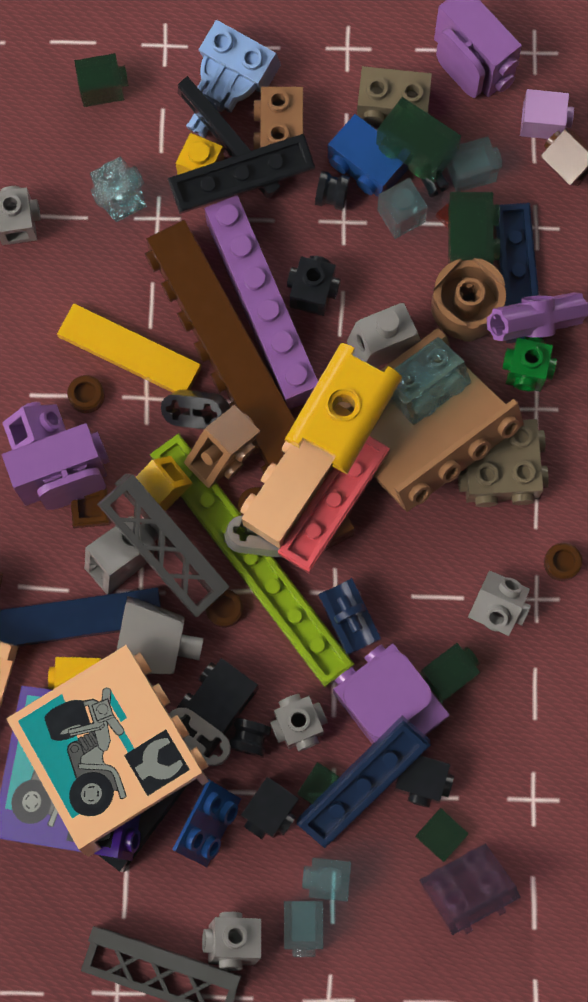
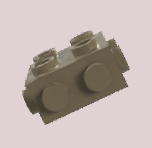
(508, 470)

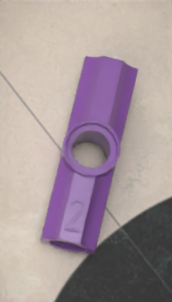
(537, 316)

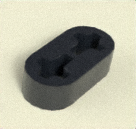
(195, 402)

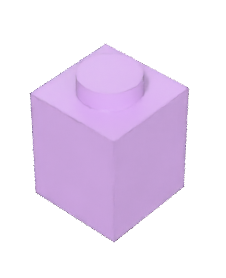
(545, 113)

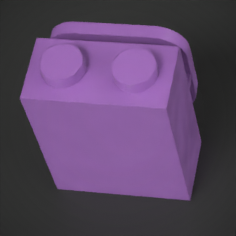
(475, 47)
(58, 467)
(385, 692)

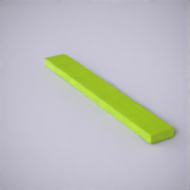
(262, 575)

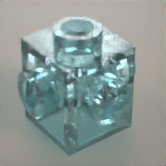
(118, 189)

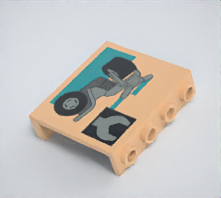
(106, 747)

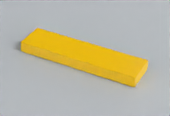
(128, 350)

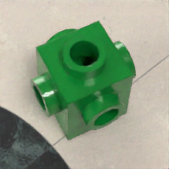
(528, 375)

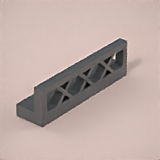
(169, 534)
(157, 957)

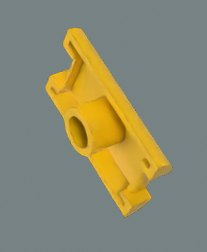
(351, 382)

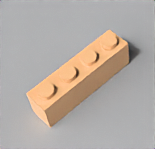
(287, 489)

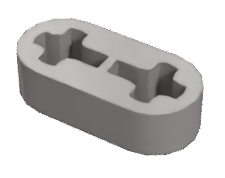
(253, 545)
(206, 730)

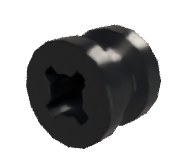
(332, 190)
(249, 737)

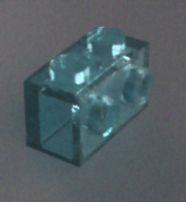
(429, 380)

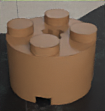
(465, 280)

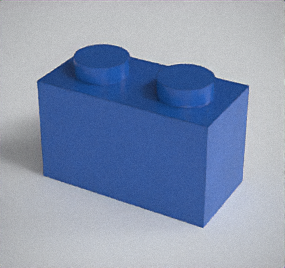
(357, 154)

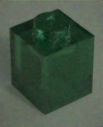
(101, 79)
(451, 672)

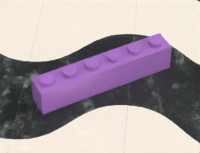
(261, 301)

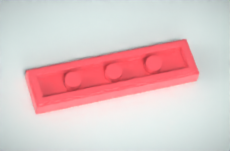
(331, 507)

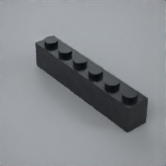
(218, 702)

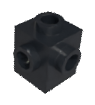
(313, 284)

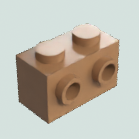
(279, 114)
(222, 447)

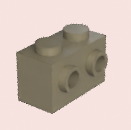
(383, 88)

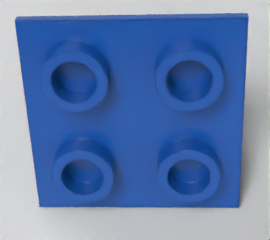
(207, 823)

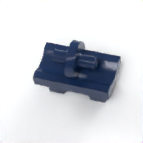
(349, 617)

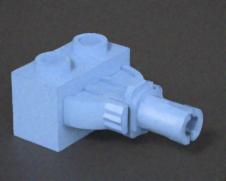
(231, 70)

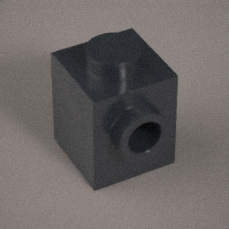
(425, 781)
(270, 810)

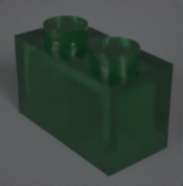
(417, 140)
(471, 226)

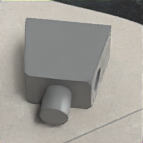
(384, 335)
(114, 559)
(156, 636)

